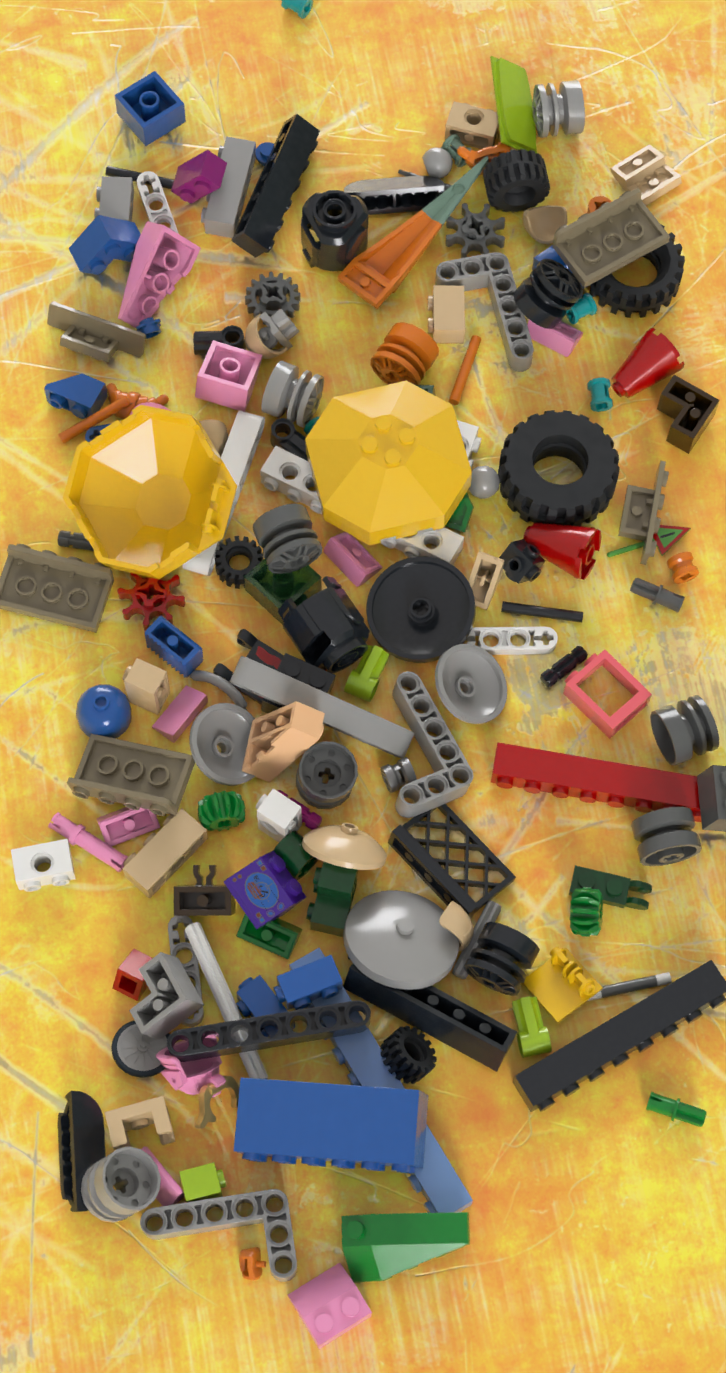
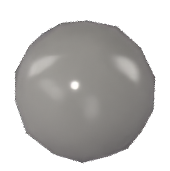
(437, 162)
(484, 482)

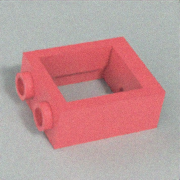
(589, 708)

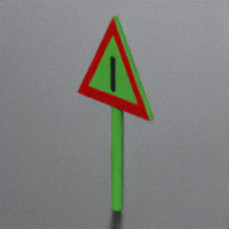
(666, 538)

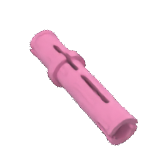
(79, 836)

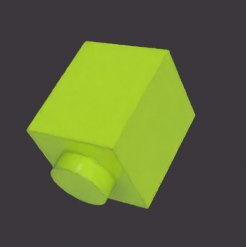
(202, 1182)

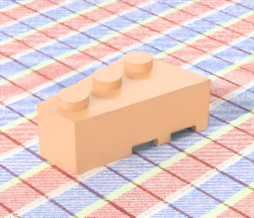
(280, 739)

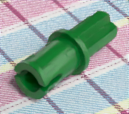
(676, 1109)

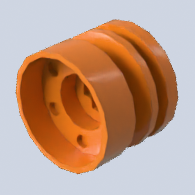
(404, 355)

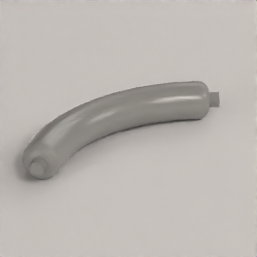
(221, 683)

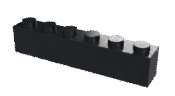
(276, 185)
(439, 1017)

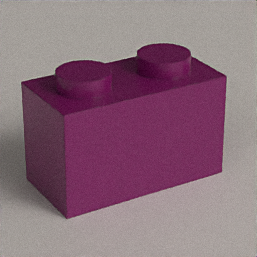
(199, 177)

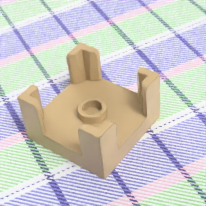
(137, 1117)

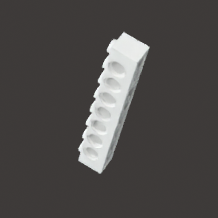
(283, 463)

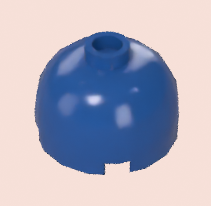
(103, 711)

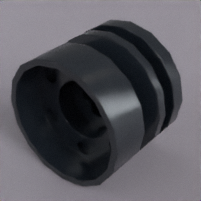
(548, 293)
(501, 958)

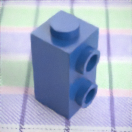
(308, 983)
(257, 1000)

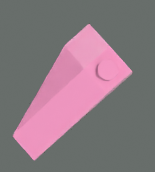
(156, 267)

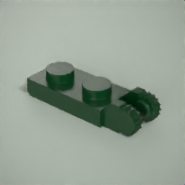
(612, 887)

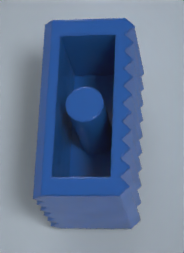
(173, 646)

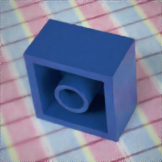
(150, 108)

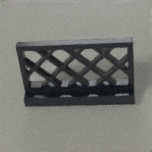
(430, 868)

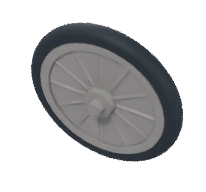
(137, 1052)

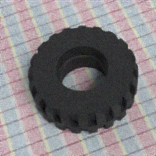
(567, 437)

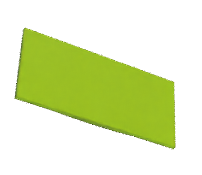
(513, 105)

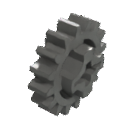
(272, 296)

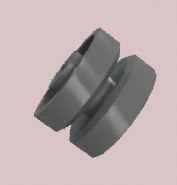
(666, 836)

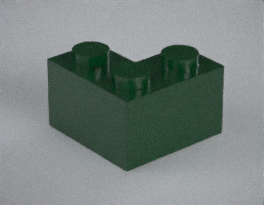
(334, 898)

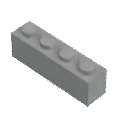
(227, 202)

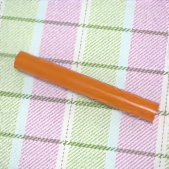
(465, 370)
(94, 419)

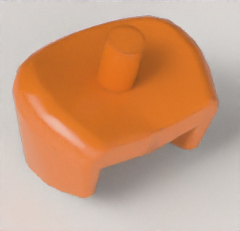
(251, 1263)

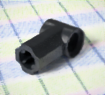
(203, 339)
(293, 442)

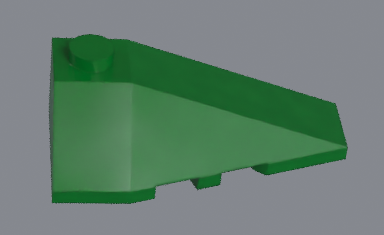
(390, 1243)

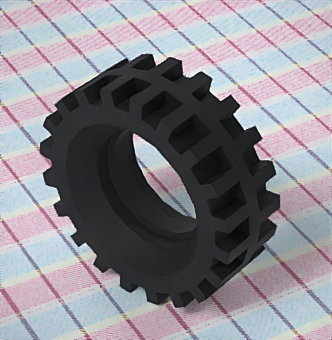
(640, 299)

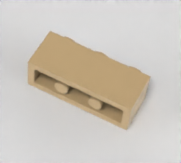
(164, 852)

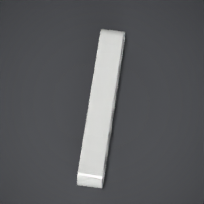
(237, 458)

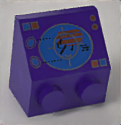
(265, 889)

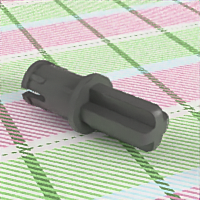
(657, 594)

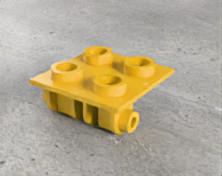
(561, 984)

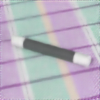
(633, 985)

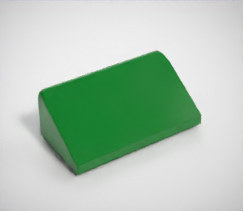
(275, 936)

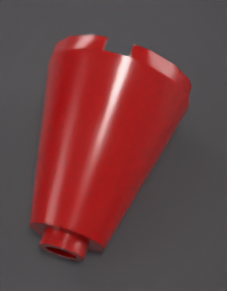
(646, 365)
(566, 546)

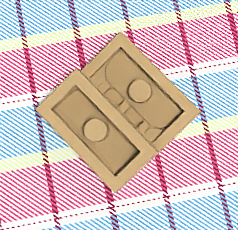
(647, 172)

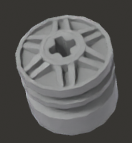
(555, 109)
(288, 392)
(132, 1175)

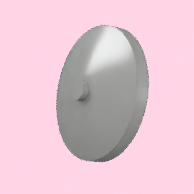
(399, 940)

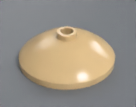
(345, 847)

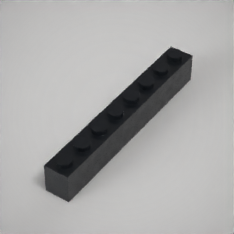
(620, 1036)

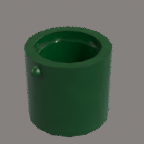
(295, 857)

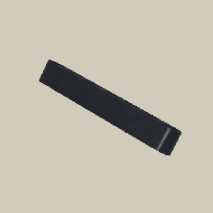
(281, 1021)

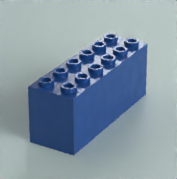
(331, 1124)

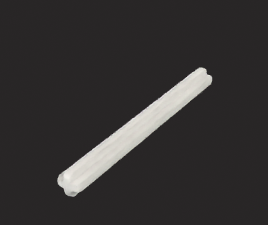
(222, 995)

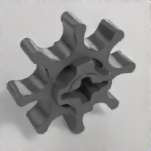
(475, 231)

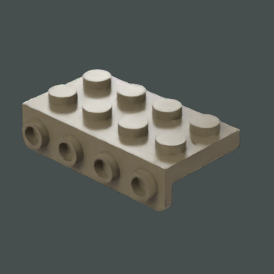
(609, 238)
(54, 587)
(132, 775)

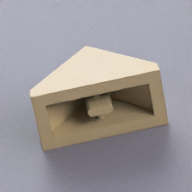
(485, 578)

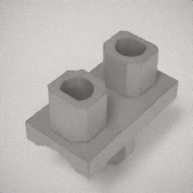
(279, 329)

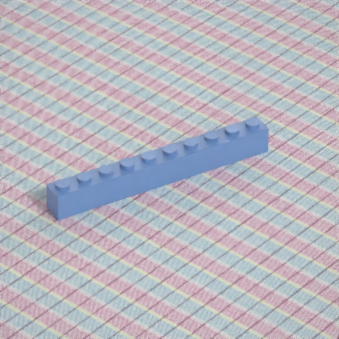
(366, 1067)

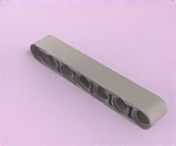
(338, 713)

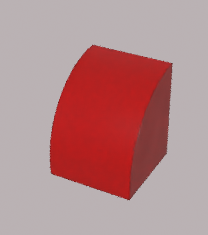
(129, 978)

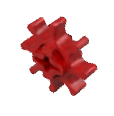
(154, 607)

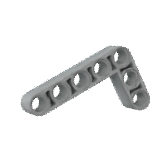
(502, 301)
(432, 748)
(229, 1220)

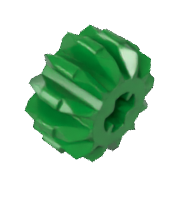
(221, 810)
(586, 911)

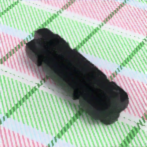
(564, 666)

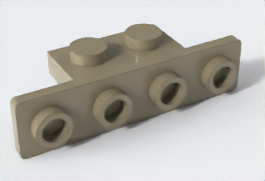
(93, 334)
(640, 513)

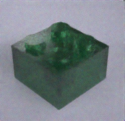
(273, 588)

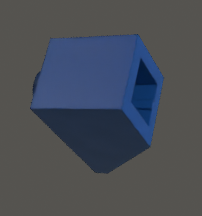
(77, 394)

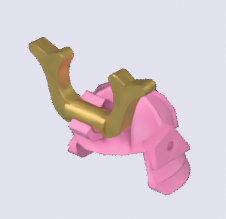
(199, 1078)

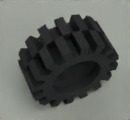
(231, 549)
(408, 1054)

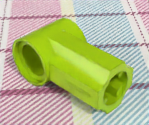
(365, 679)
(531, 1034)

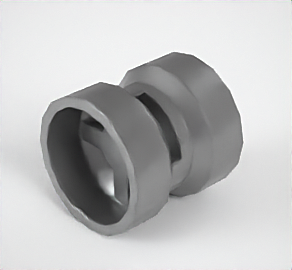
(398, 774)

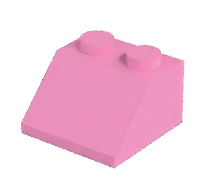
(228, 376)
(330, 1305)

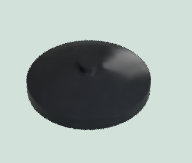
(420, 609)

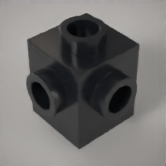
(522, 561)

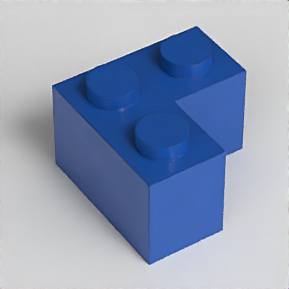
(104, 241)

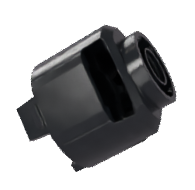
(340, 226)
(326, 628)

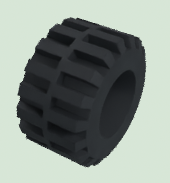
(516, 180)

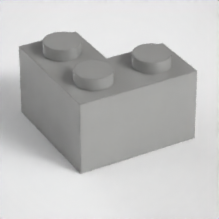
(171, 997)

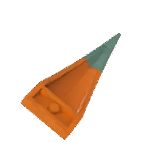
(387, 263)

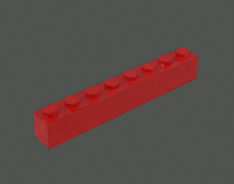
(593, 780)

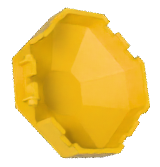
(388, 462)
(150, 492)

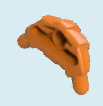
(473, 157)
(135, 399)

